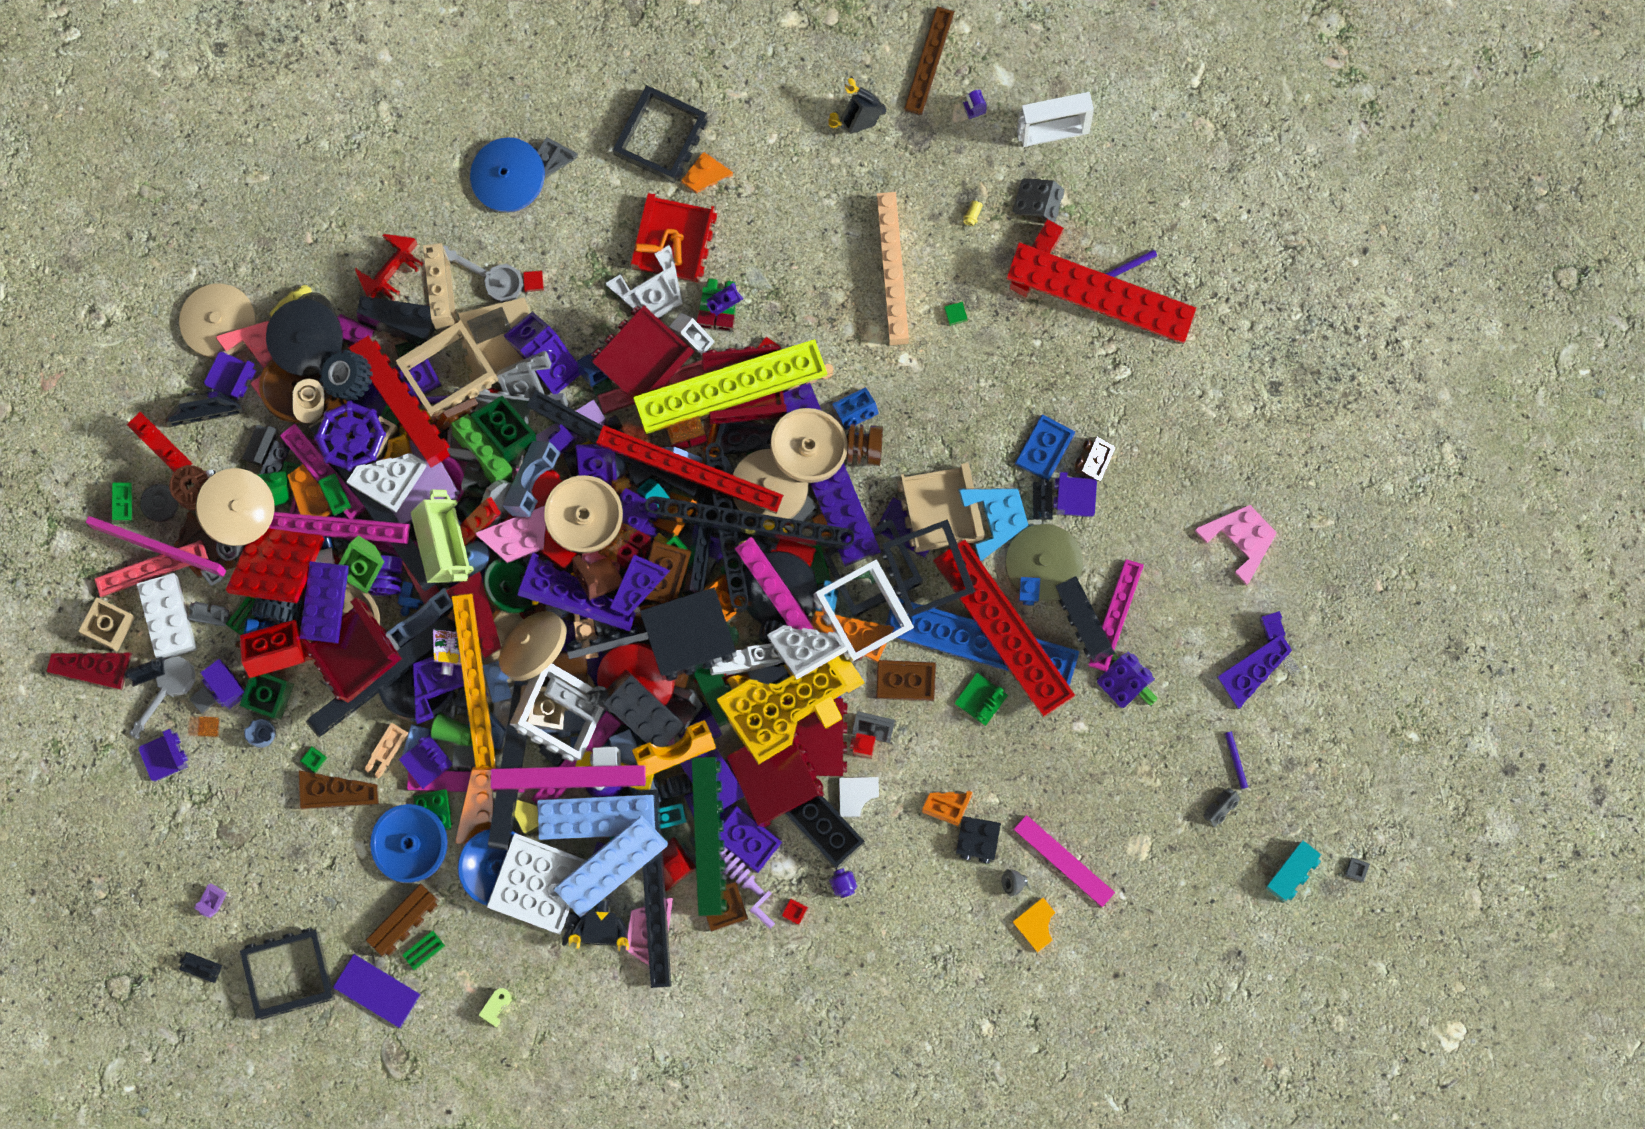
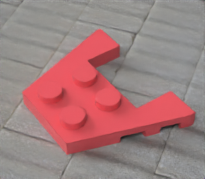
(255, 340)

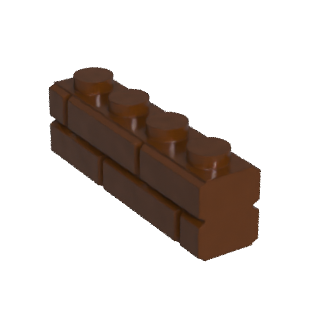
(402, 920)

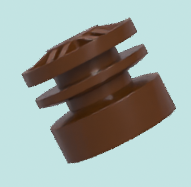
(865, 444)

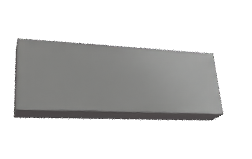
(571, 699)

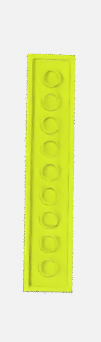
(730, 386)

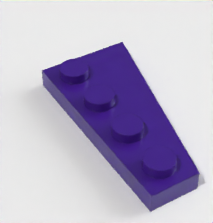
(1248, 674)

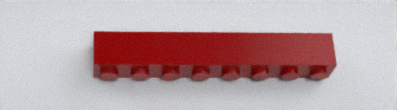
(401, 403)

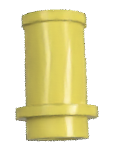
(972, 214)

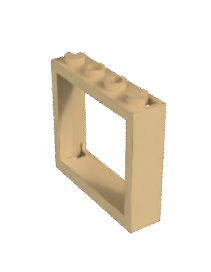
(439, 286)
(435, 345)

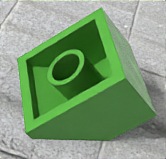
(363, 563)

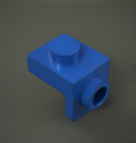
(1029, 591)

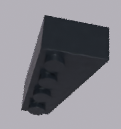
(397, 318)
(1085, 620)

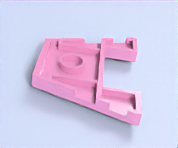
(1247, 532)

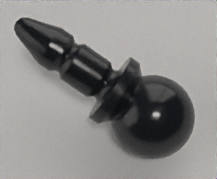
(571, 921)

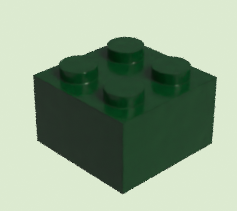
(267, 695)

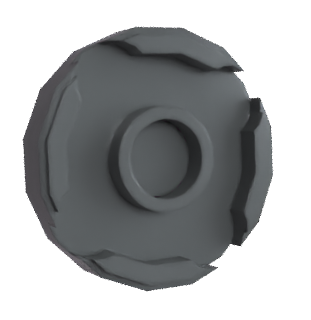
(158, 503)

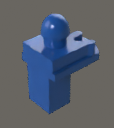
(406, 601)

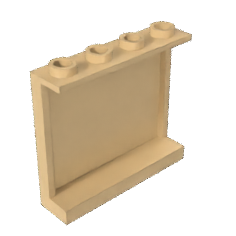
(496, 350)
(935, 498)

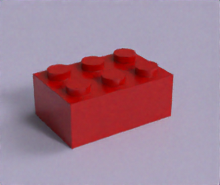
(272, 648)

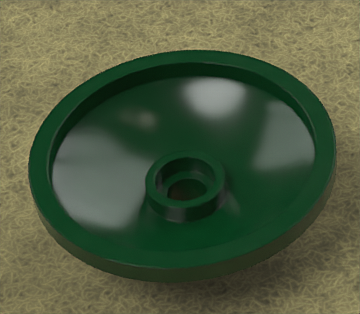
(507, 576)

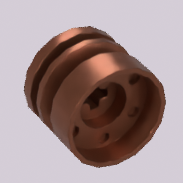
(185, 477)

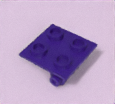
(425, 761)

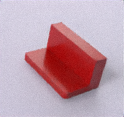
(803, 551)

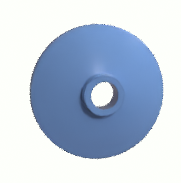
(477, 556)

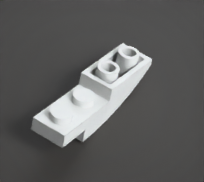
(749, 659)

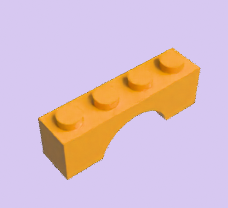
(693, 743)

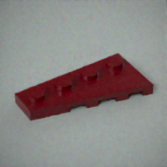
(487, 631)
(94, 668)

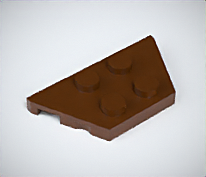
(193, 532)

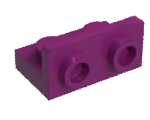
(353, 330)

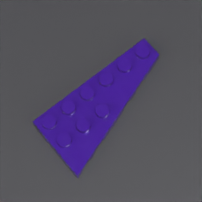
(564, 591)

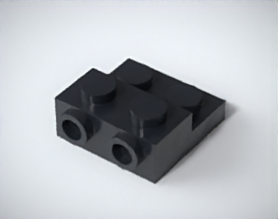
(978, 839)

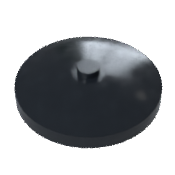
(303, 336)
(796, 576)
(400, 697)

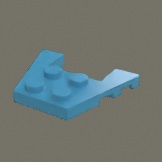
(1003, 513)

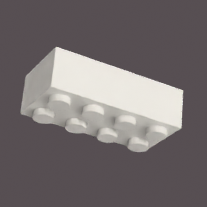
(166, 616)

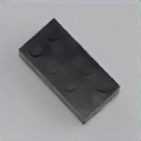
(641, 710)
(826, 830)

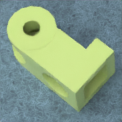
(494, 1006)

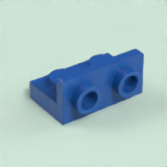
(856, 408)

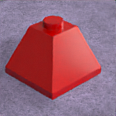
(676, 864)

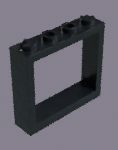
(633, 121)
(894, 572)
(878, 599)
(290, 938)

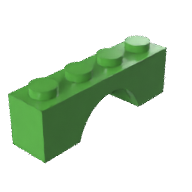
(471, 437)

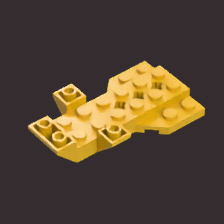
(808, 694)

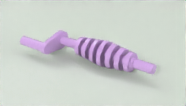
(748, 883)

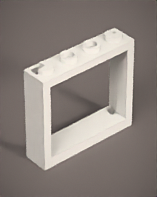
(1058, 129)
(890, 596)
(537, 735)

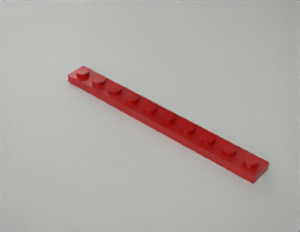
(689, 469)

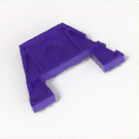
(431, 683)

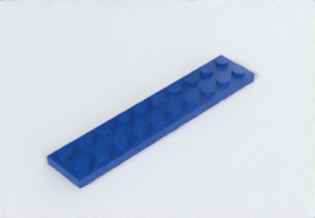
(966, 640)

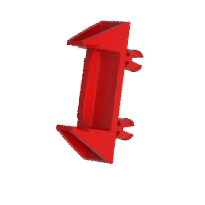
(404, 247)
(158, 442)

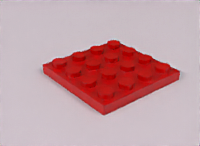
(275, 565)

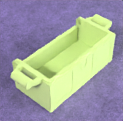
(440, 539)

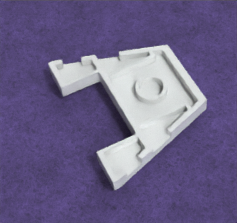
(658, 293)

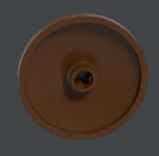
(277, 390)

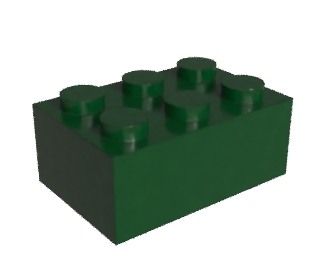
(504, 428)

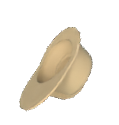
(308, 400)

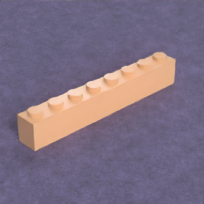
(892, 268)

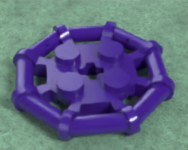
(345, 426)

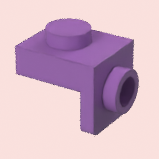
(211, 901)

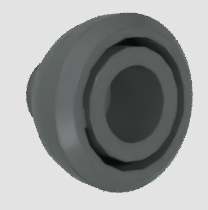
(1013, 882)

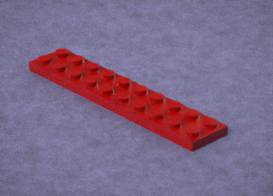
(1101, 293)
(1007, 632)

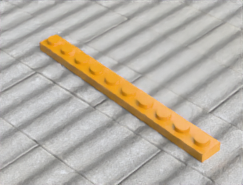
(474, 681)

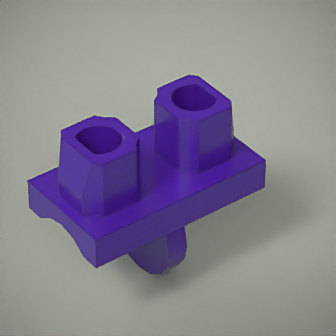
(724, 299)

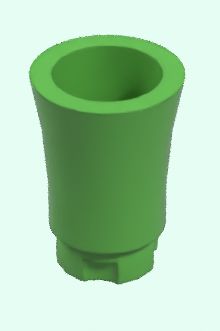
(451, 730)

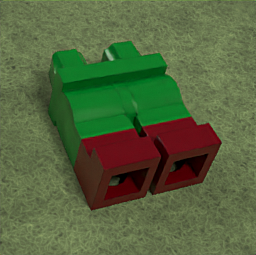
(706, 319)

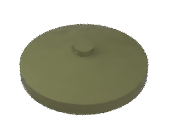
(1046, 554)

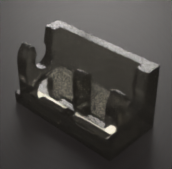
(489, 325)

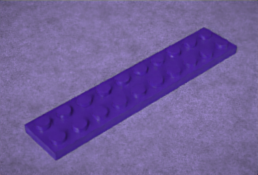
(837, 493)

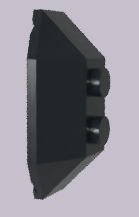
(202, 407)

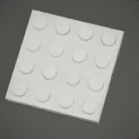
(528, 883)

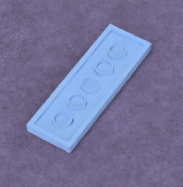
(592, 816)
(610, 866)

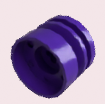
(385, 582)

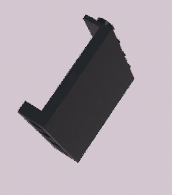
(688, 634)

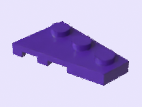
(637, 584)

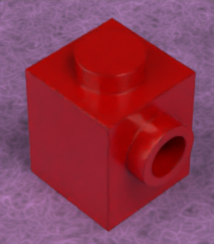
(863, 745)

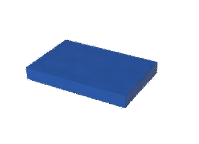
(1045, 448)

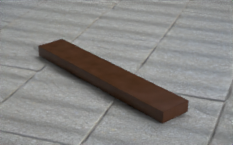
(929, 60)

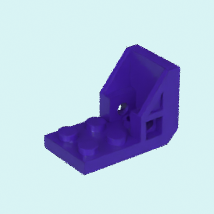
(534, 336)

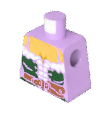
(446, 650)

